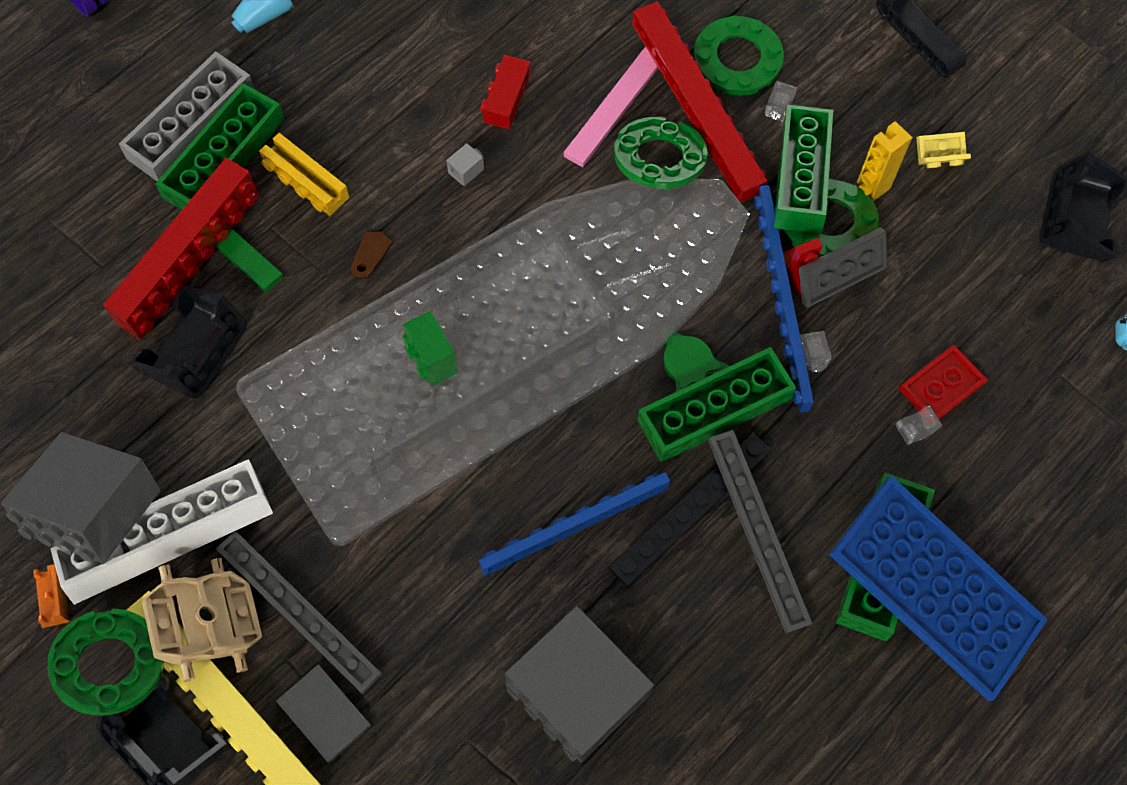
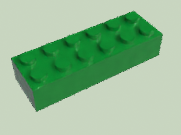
(232, 133)
(804, 169)
(715, 404)
(859, 607)

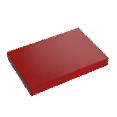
(943, 382)

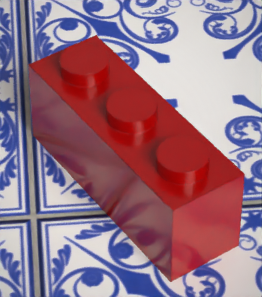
(506, 91)

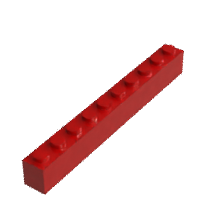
(698, 101)

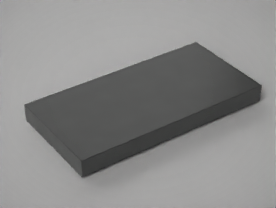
(843, 267)

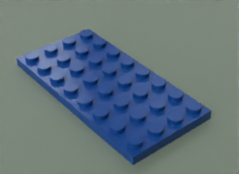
(939, 588)

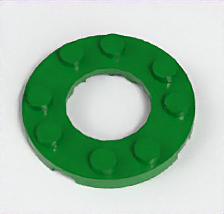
(732, 81)
(650, 175)
(860, 207)
(105, 699)

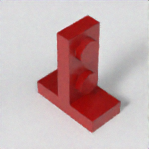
(800, 256)

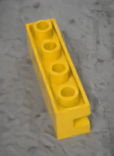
(883, 161)
(304, 175)

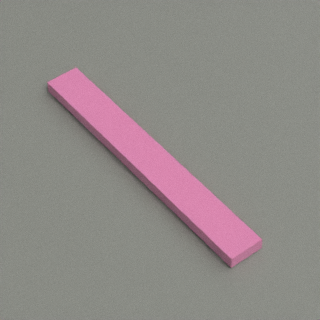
(611, 109)

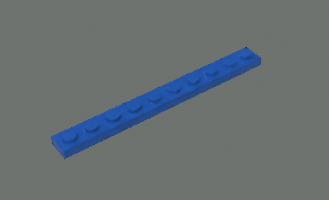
(784, 304)

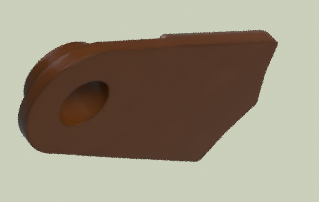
(370, 252)

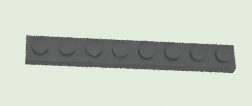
(759, 532)
(299, 612)

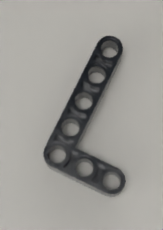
(922, 36)

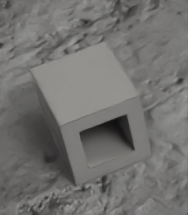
(465, 164)

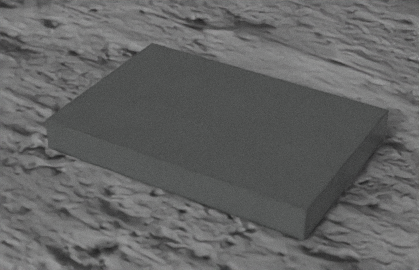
(323, 713)

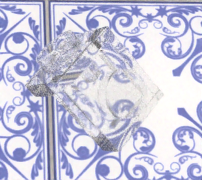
(919, 425)

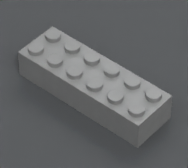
(182, 115)

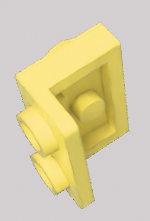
(942, 149)

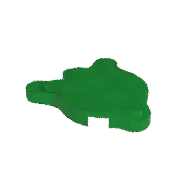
(689, 360)

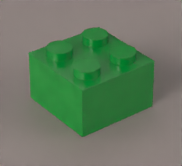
(429, 349)

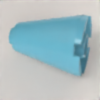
(255, 13)

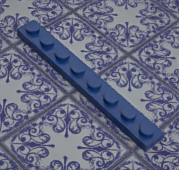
(566, 527)

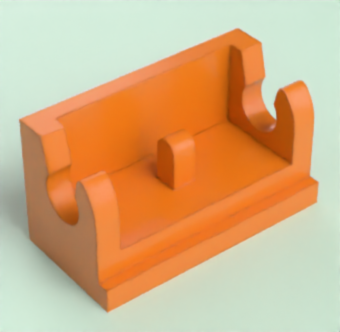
(51, 598)

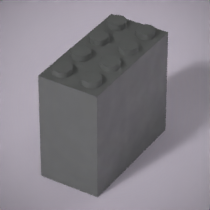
(81, 497)
(577, 685)

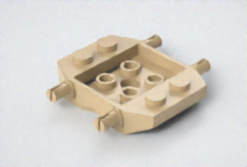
(229, 633)

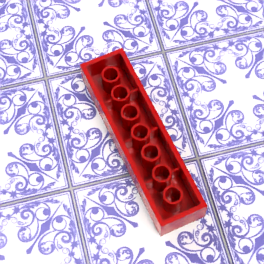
(182, 249)

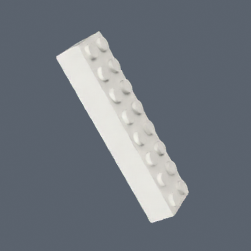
(170, 530)

